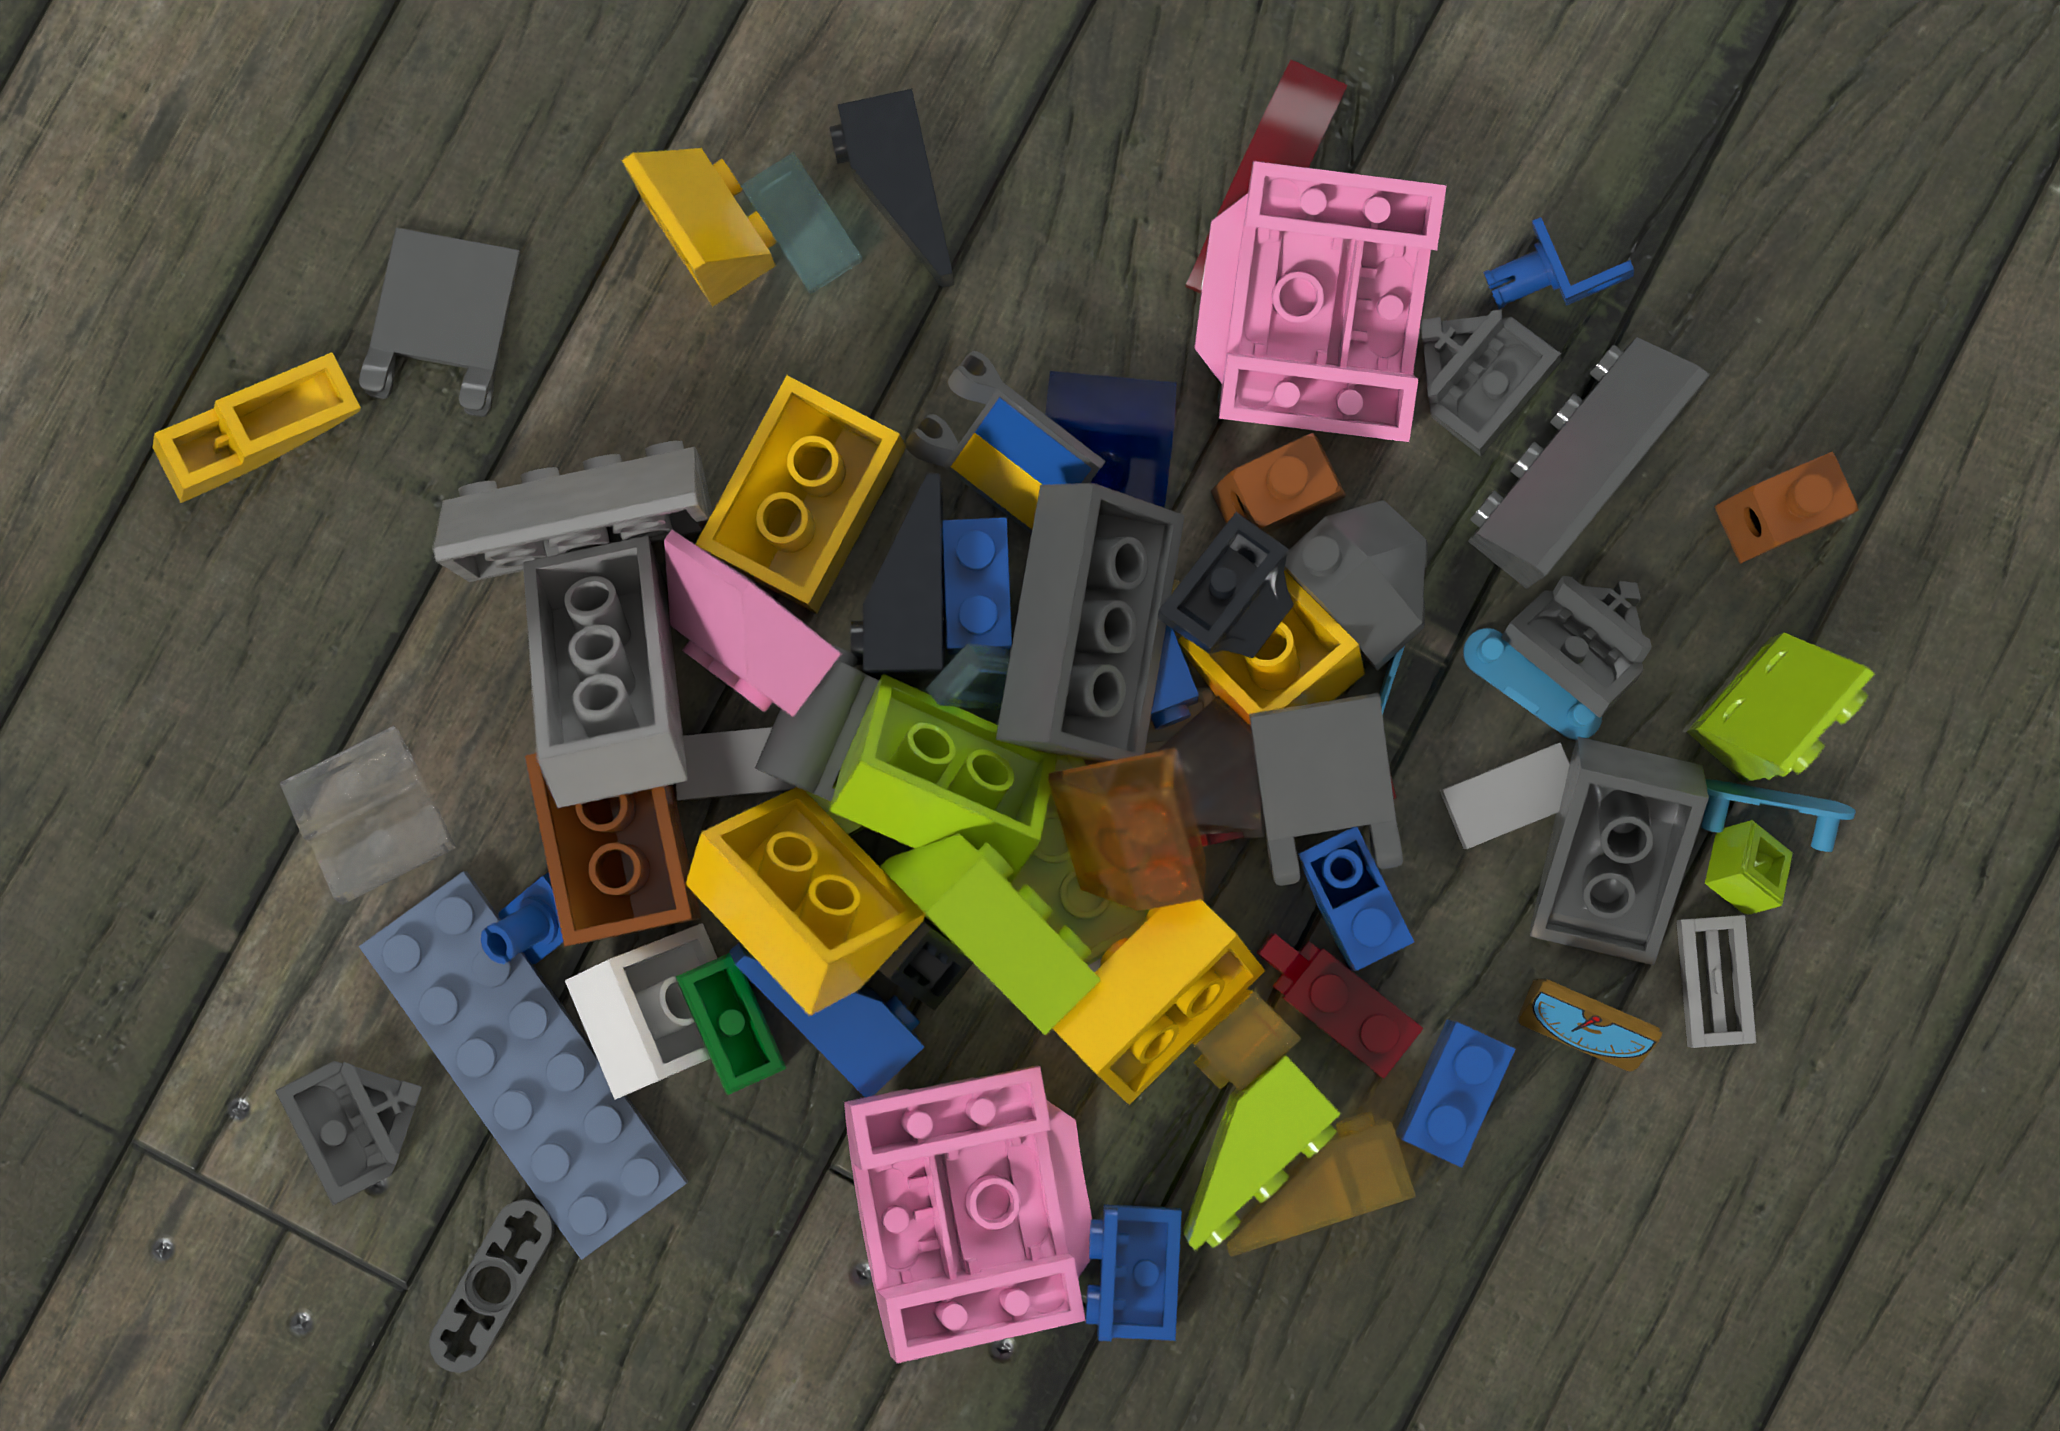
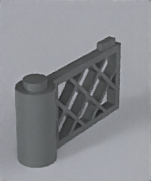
(814, 742)

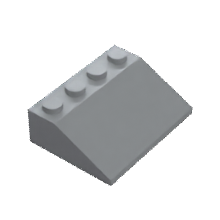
(552, 514)

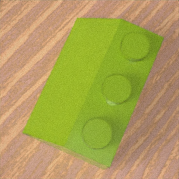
(942, 773)
(997, 926)

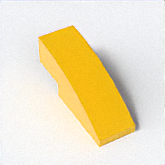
(254, 426)

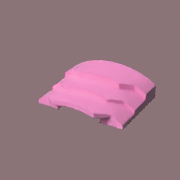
(1319, 299)
(970, 1211)

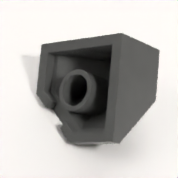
(1366, 575)

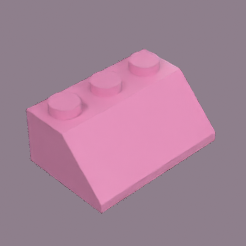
(742, 630)

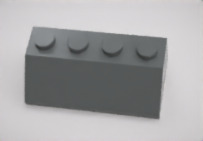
(1585, 459)
(1090, 623)

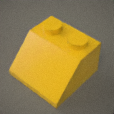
(1298, 665)

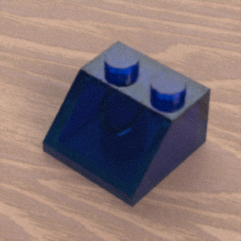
(1122, 423)

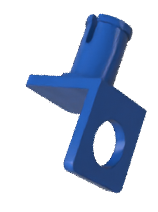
(1543, 269)
(525, 926)

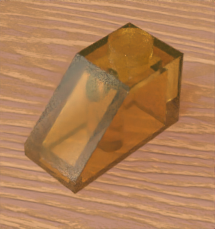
(1243, 1042)

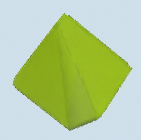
(1749, 868)

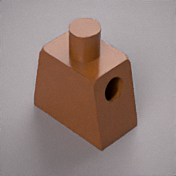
(1280, 485)
(1787, 507)

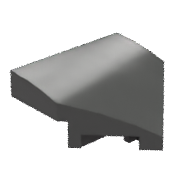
(1482, 373)
(1584, 640)
(349, 1124)

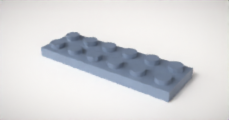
(523, 1067)

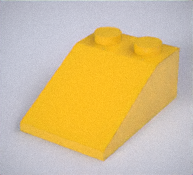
(702, 218)

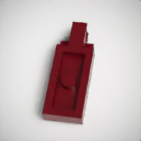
(1341, 1004)

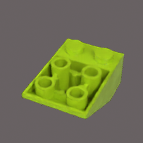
(1780, 707)
(1254, 1142)

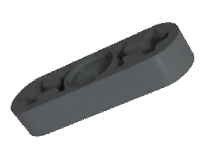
(483, 1334)

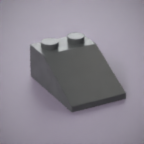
(1618, 850)

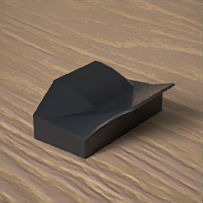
(1232, 592)

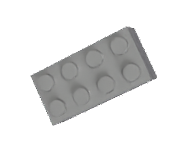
(603, 672)

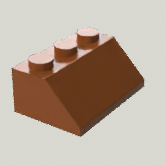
(614, 861)

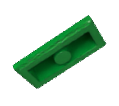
(730, 1023)

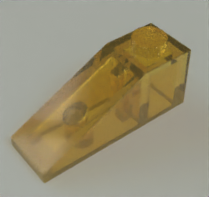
(1345, 1178)

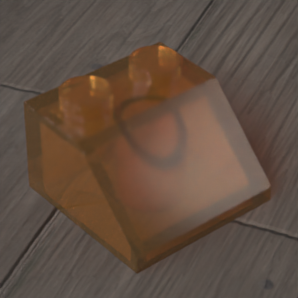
(1132, 830)

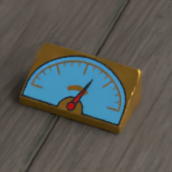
(1588, 1025)

